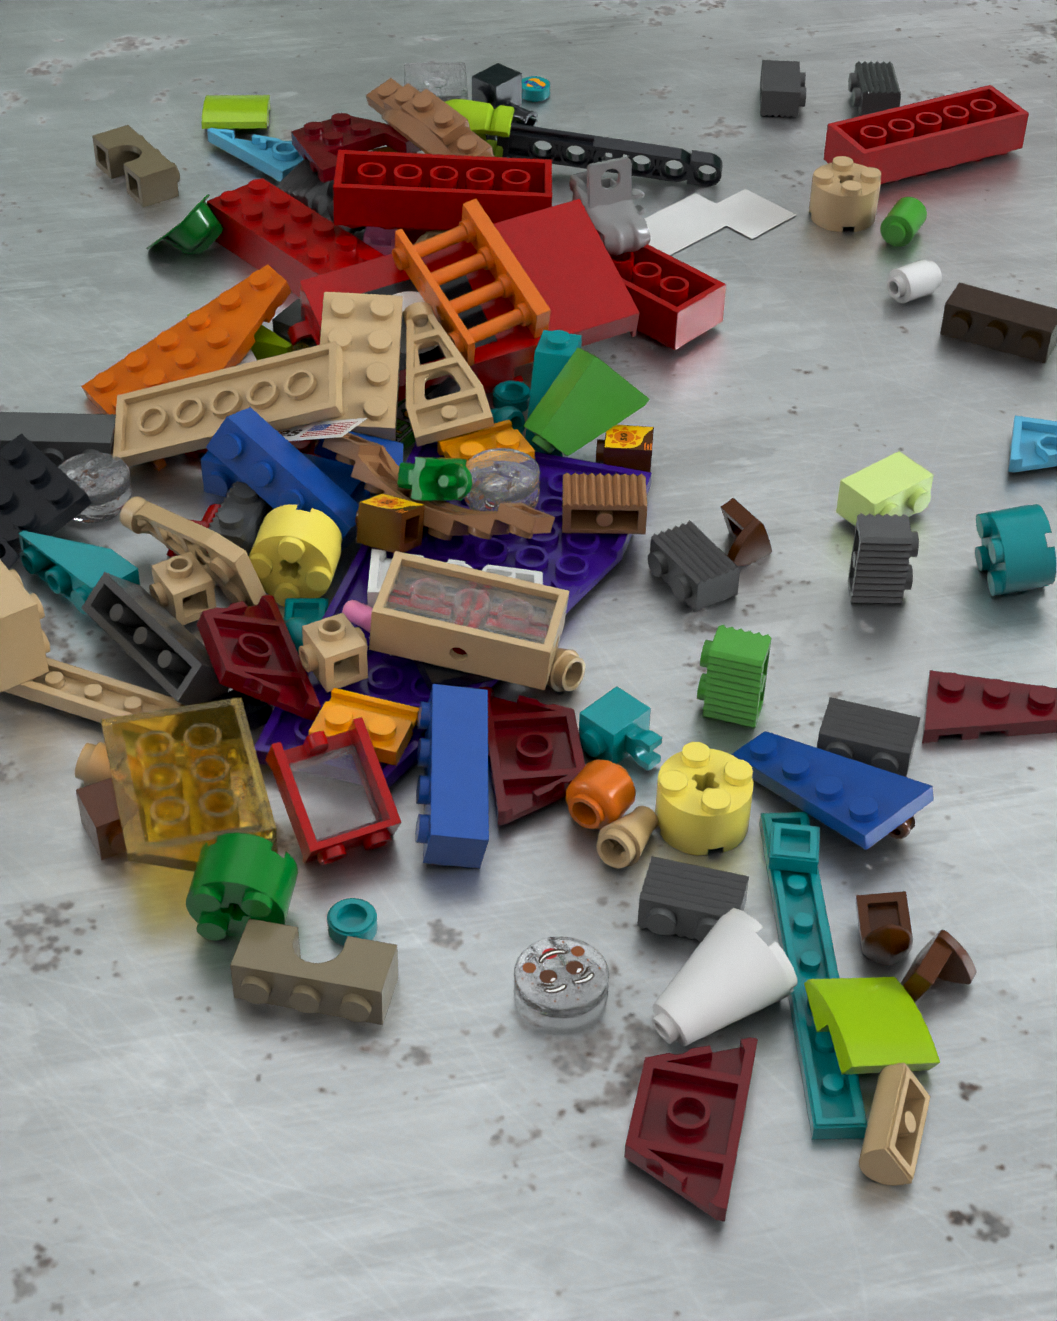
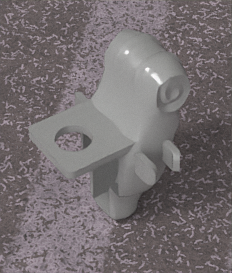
(612, 205)

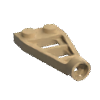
(451, 413)
(226, 560)

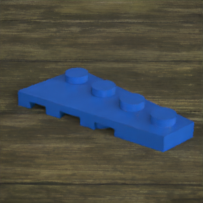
(836, 790)

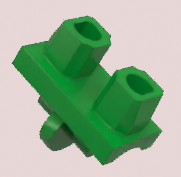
(435, 478)

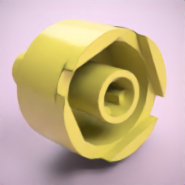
(296, 553)
(703, 799)

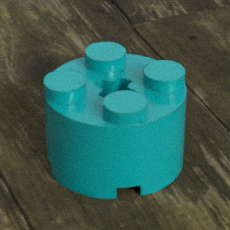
(1015, 549)

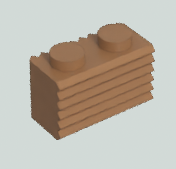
(604, 504)

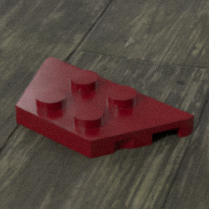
(257, 655)
(530, 754)
(692, 1121)

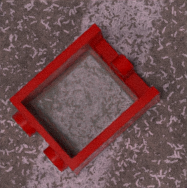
(335, 793)

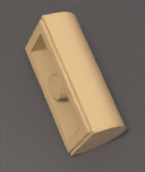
(894, 1127)

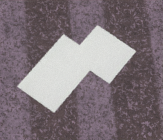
(699, 217)

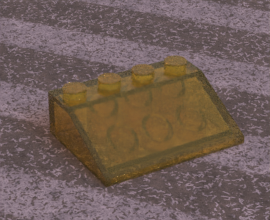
(185, 781)

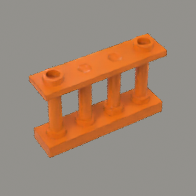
(491, 255)

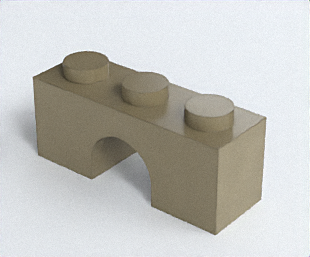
(147, 172)
(350, 986)

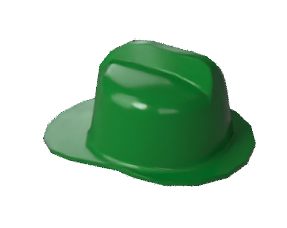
(196, 230)

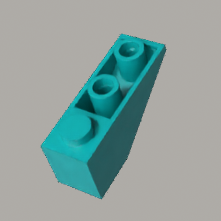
(71, 566)

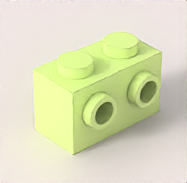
(885, 487)

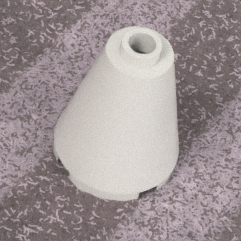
(723, 981)

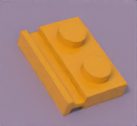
(472, 443)
(387, 722)

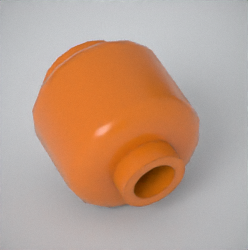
(600, 794)

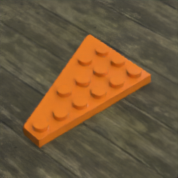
(199, 344)

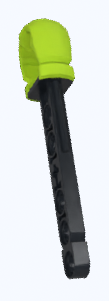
(520, 141)

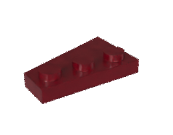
(980, 704)

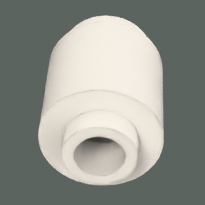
(914, 280)

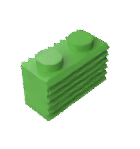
(735, 675)

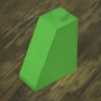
(582, 405)

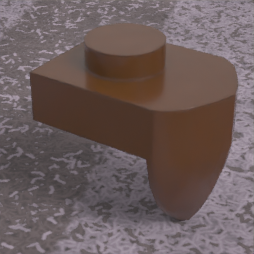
(884, 926)

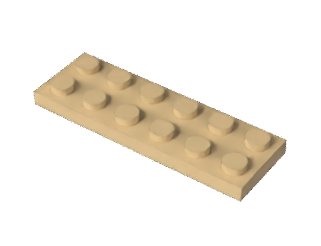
(188, 412)

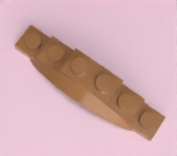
(426, 120)
(380, 474)

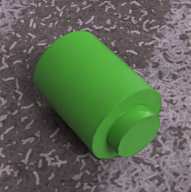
(903, 221)

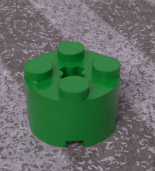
(239, 882)

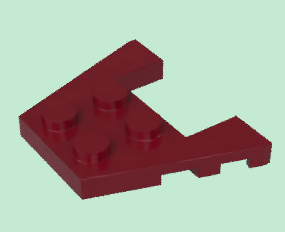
(322, 140)

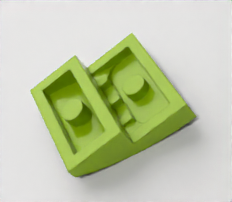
(236, 111)
(871, 1024)

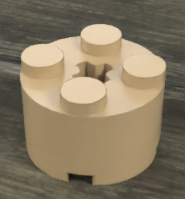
(844, 195)

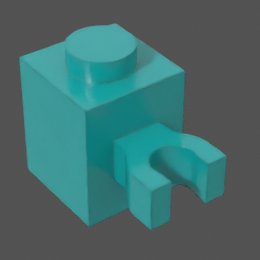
(618, 728)

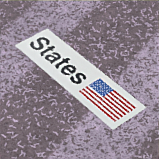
(321, 429)

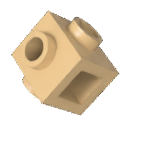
(183, 587)
(334, 652)

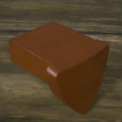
(750, 534)
(942, 959)

